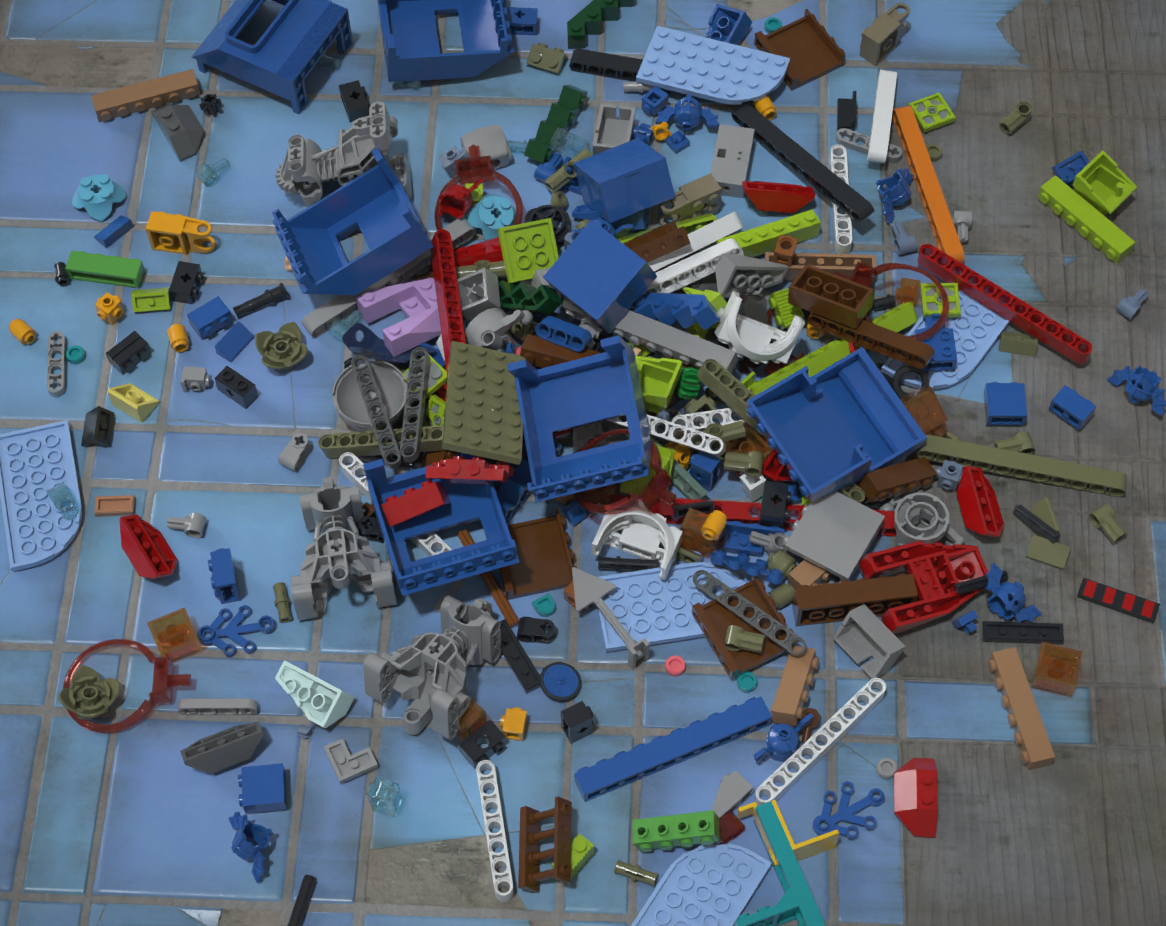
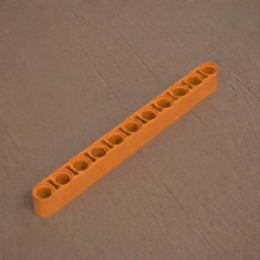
(927, 183)

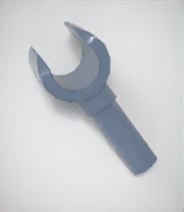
(305, 731)

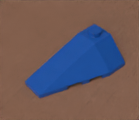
(728, 24)
(638, 219)

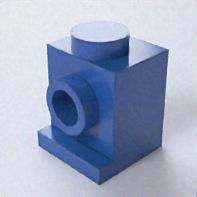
(654, 101)

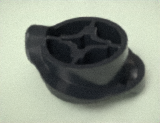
(555, 214)

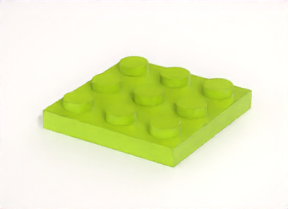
(527, 248)

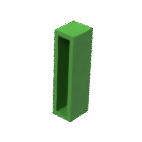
(105, 269)

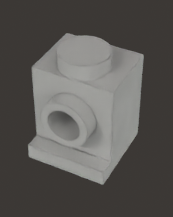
(195, 379)

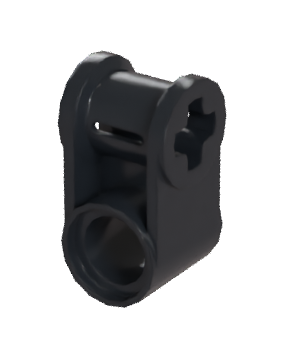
(373, 531)
(535, 630)

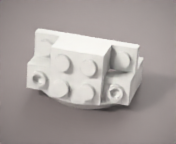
(752, 337)
(641, 537)

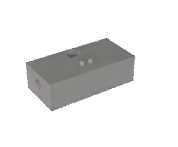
(732, 159)

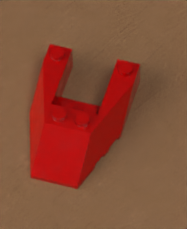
(935, 574)

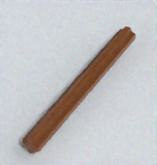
(493, 586)

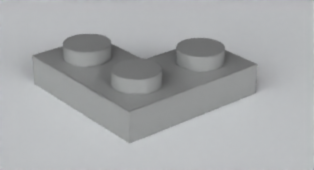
(347, 765)

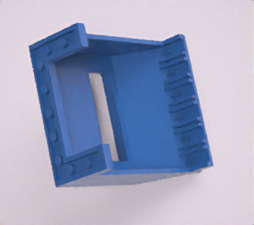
(413, 42)
(285, 49)
(371, 203)
(576, 396)
(467, 505)

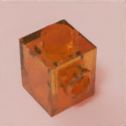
(908, 291)

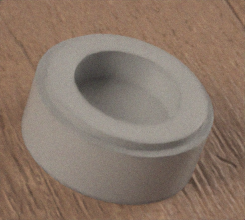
(886, 768)

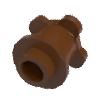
(747, 366)

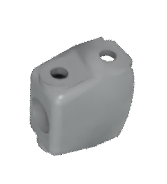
(491, 142)

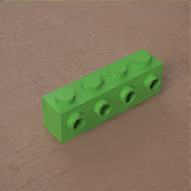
(676, 830)

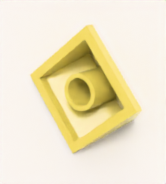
(132, 401)

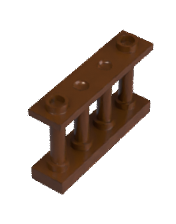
(659, 241)
(530, 840)

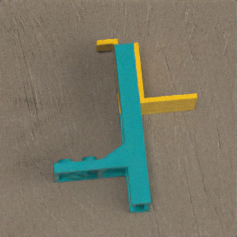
(784, 855)

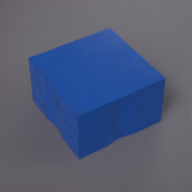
(624, 180)
(600, 276)

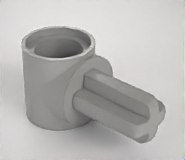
(962, 222)
(192, 525)
(769, 542)

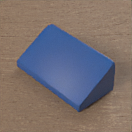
(114, 231)
(233, 341)

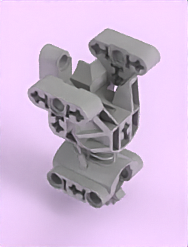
(309, 167)
(337, 551)
(436, 667)

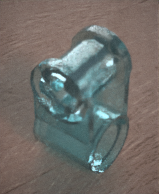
(63, 501)

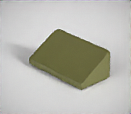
(1018, 343)
(1045, 512)
(1047, 552)
(688, 556)

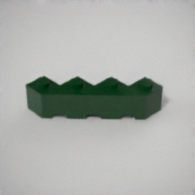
(589, 20)
(561, 115)
(526, 297)

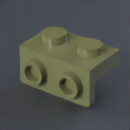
(545, 58)
(703, 403)

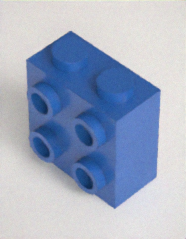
(944, 348)
(1005, 403)
(224, 576)
(263, 788)

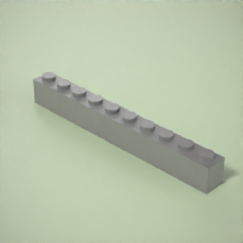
(664, 338)

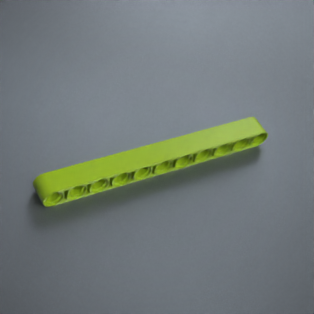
(818, 360)

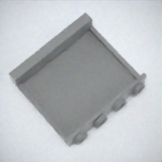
(834, 533)

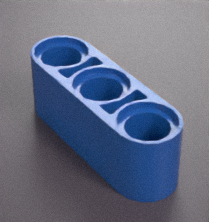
(575, 337)

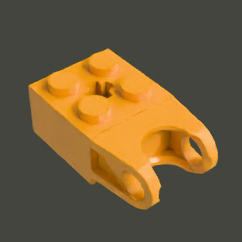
(178, 233)

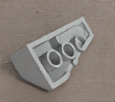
(745, 273)

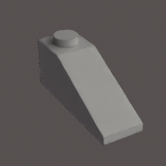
(731, 793)

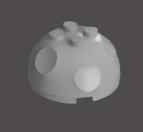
(350, 403)

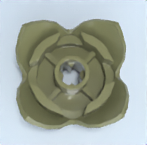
(283, 348)
(87, 684)

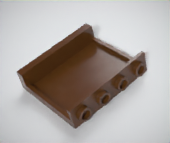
(808, 47)
(542, 556)
(715, 619)

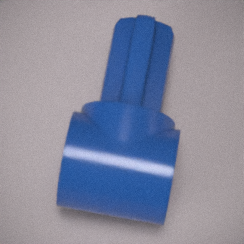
(545, 170)

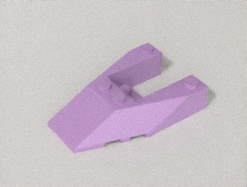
(418, 304)

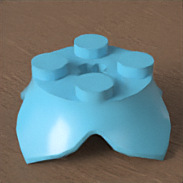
(97, 196)
(481, 215)

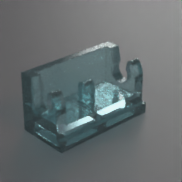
(568, 143)

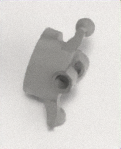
(492, 328)
(927, 510)

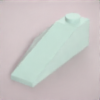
(316, 697)

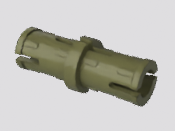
(282, 602)
(636, 873)

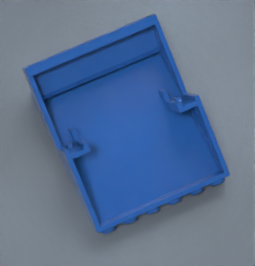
(835, 424)

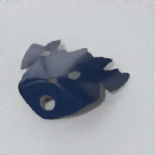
(373, 345)

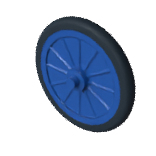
(560, 681)

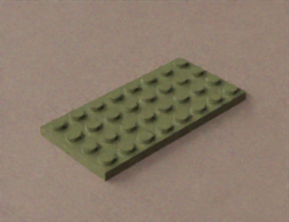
(482, 404)

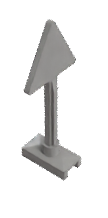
(590, 590)

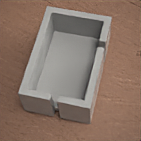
(613, 131)
(868, 637)

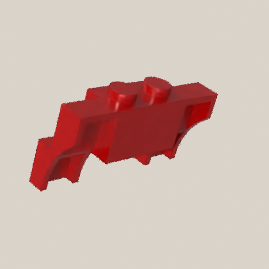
(469, 471)

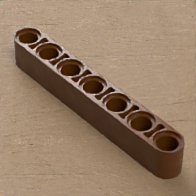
(878, 340)

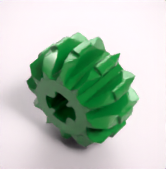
(688, 383)

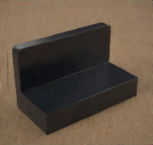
(846, 112)
(98, 427)

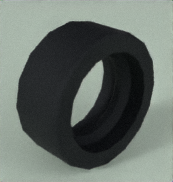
(902, 370)

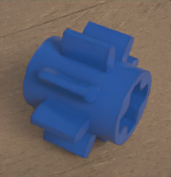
(643, 133)

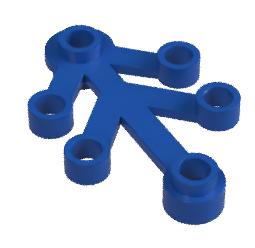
(741, 561)
(232, 630)
(846, 813)

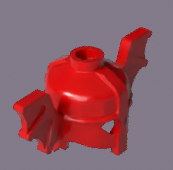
(457, 199)

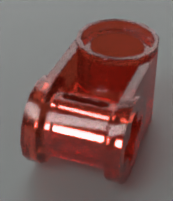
(729, 828)

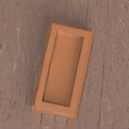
(114, 505)

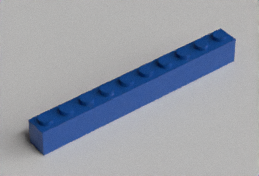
(672, 748)

